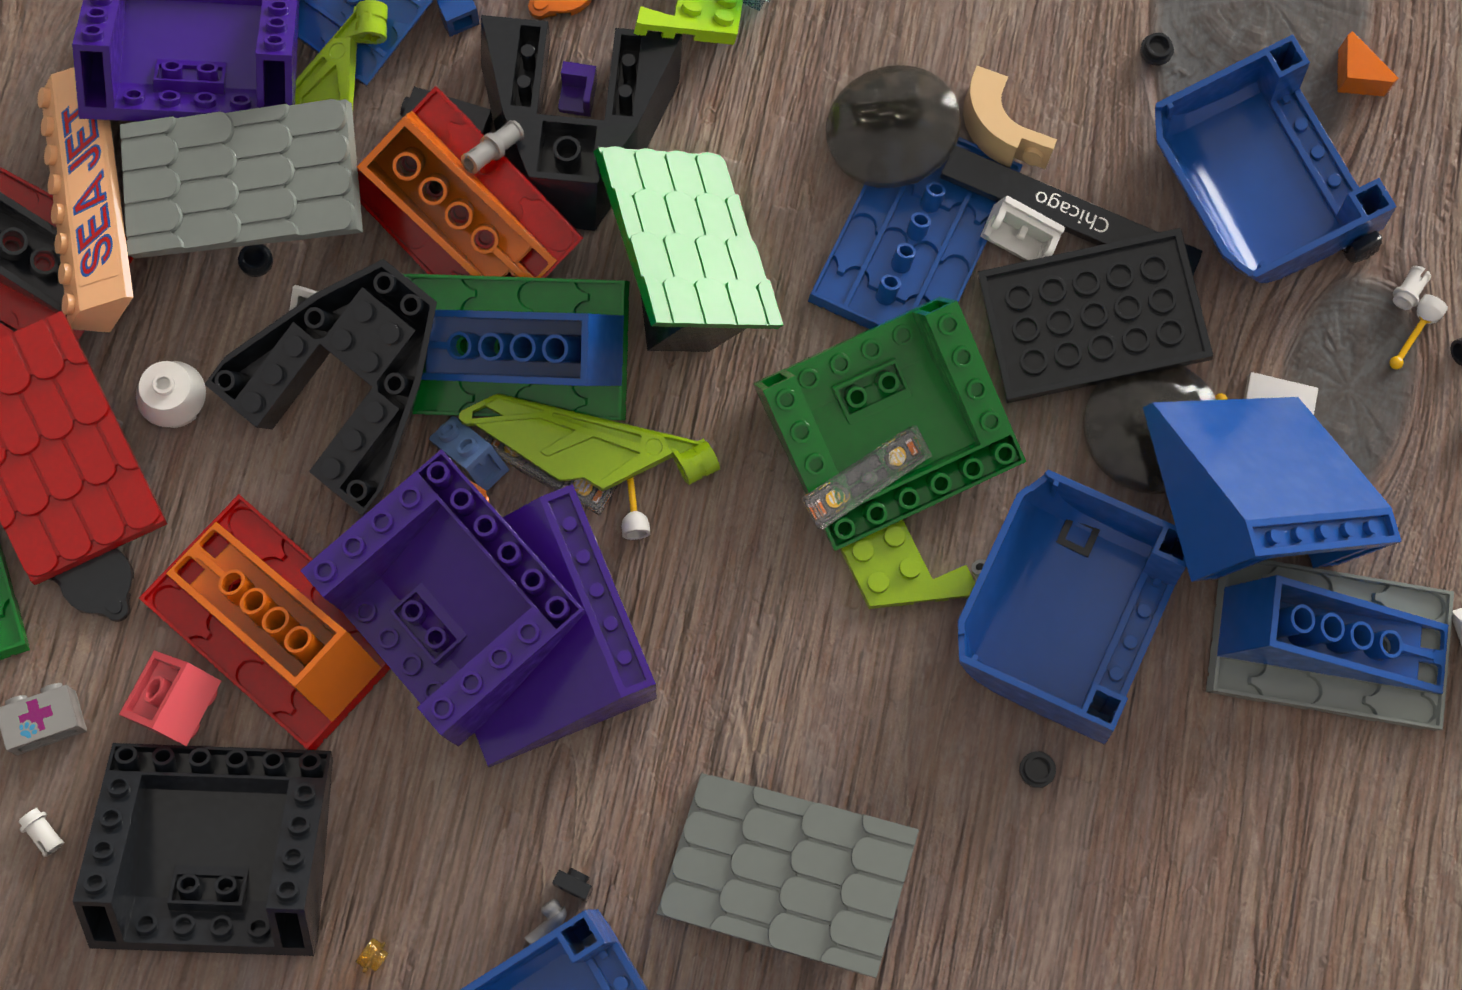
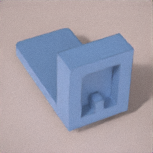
(470, 452)

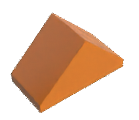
(1362, 70)

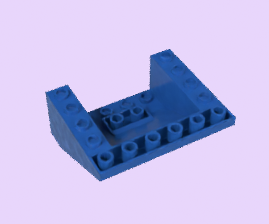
(1262, 485)

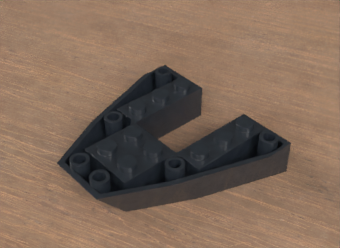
(559, 149)
(375, 327)

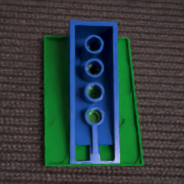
(525, 340)

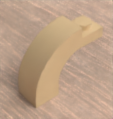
(994, 130)

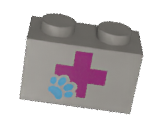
(41, 718)

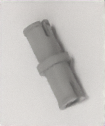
(492, 146)

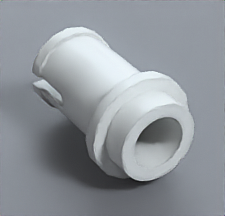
(1408, 293)
(40, 832)

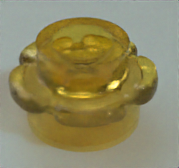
(372, 955)

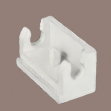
(1021, 230)

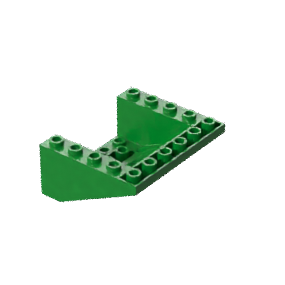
(875, 386)

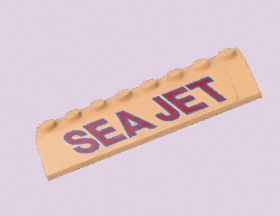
(85, 209)

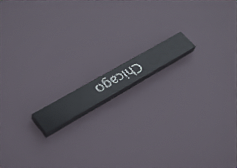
(1073, 213)

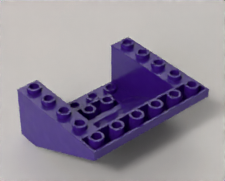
(183, 57)
(446, 596)
(596, 665)

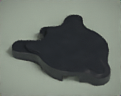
(99, 585)

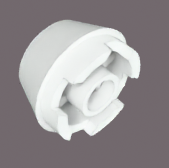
(170, 394)

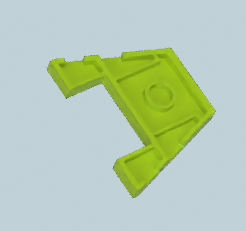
(704, 19)
(894, 574)

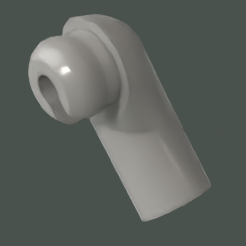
(555, 917)

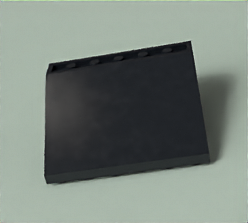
(207, 850)

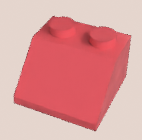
(171, 697)

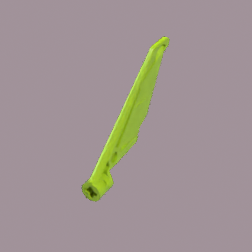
(334, 67)
(587, 446)

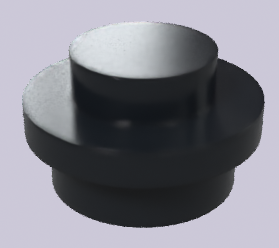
(1157, 49)
(255, 260)
(1037, 769)

